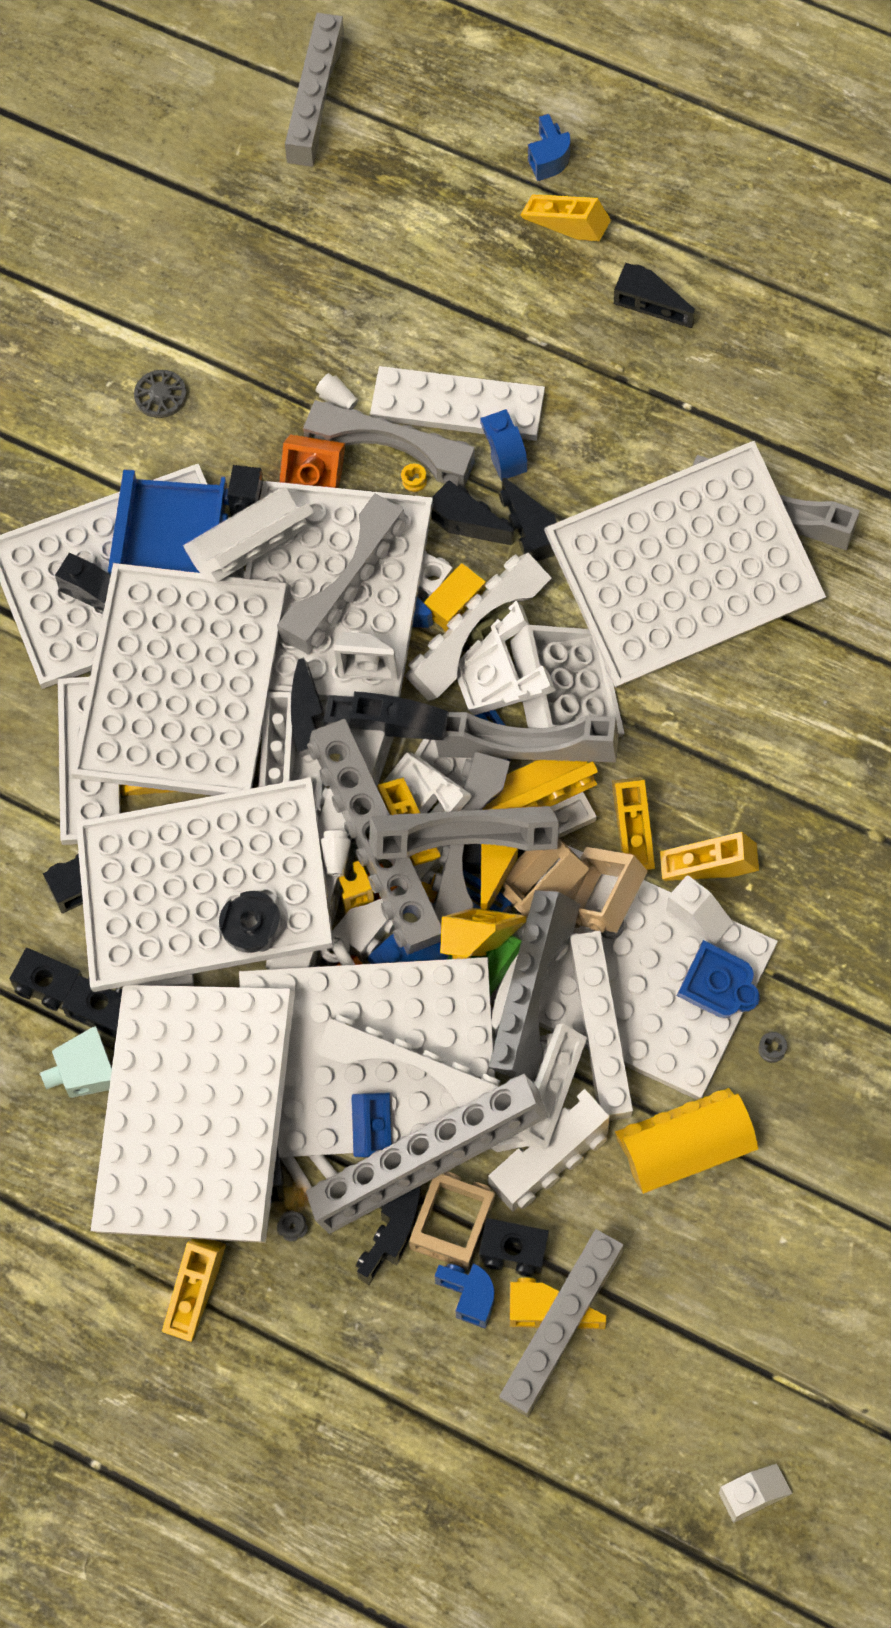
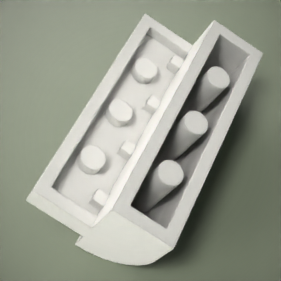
(247, 535)
(279, 753)

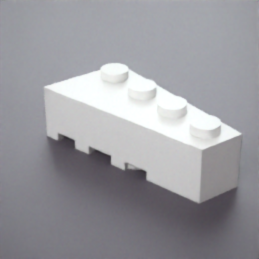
(532, 1169)

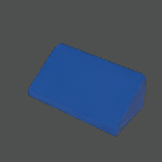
(370, 1123)

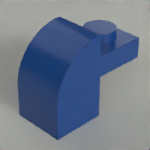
(551, 153)
(506, 444)
(476, 1289)

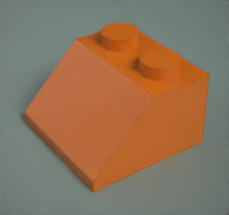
(312, 461)

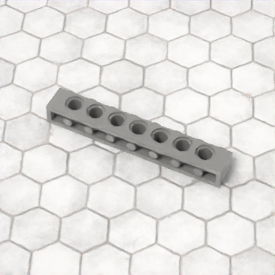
(338, 739)
(426, 1153)

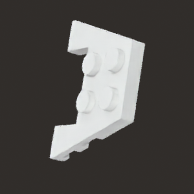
(489, 675)
(428, 784)

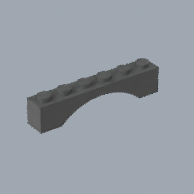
(518, 1038)

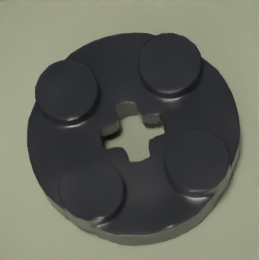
(242, 908)

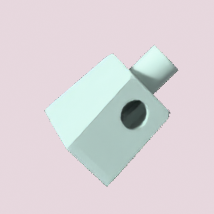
(80, 1066)

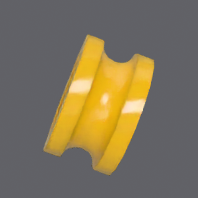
(417, 484)

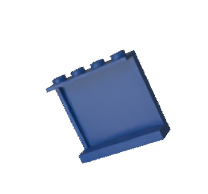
(160, 518)

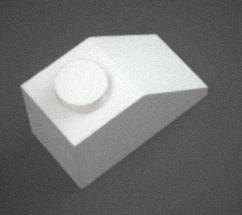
(699, 910)
(754, 1492)

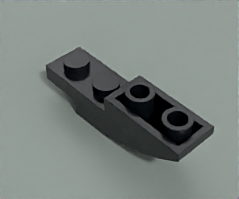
(388, 714)
(391, 1239)

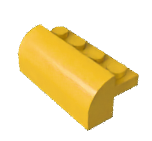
(544, 784)
(687, 1139)

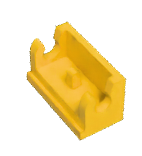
(454, 594)
(358, 891)

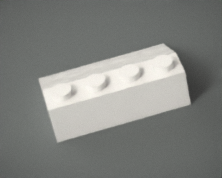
(575, 670)

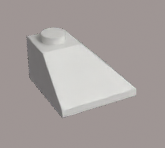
(364, 657)

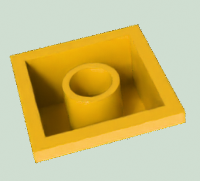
(477, 931)

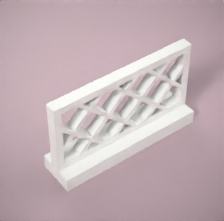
(553, 1078)

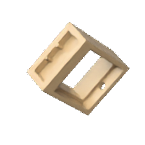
(534, 865)
(630, 877)
(439, 1248)

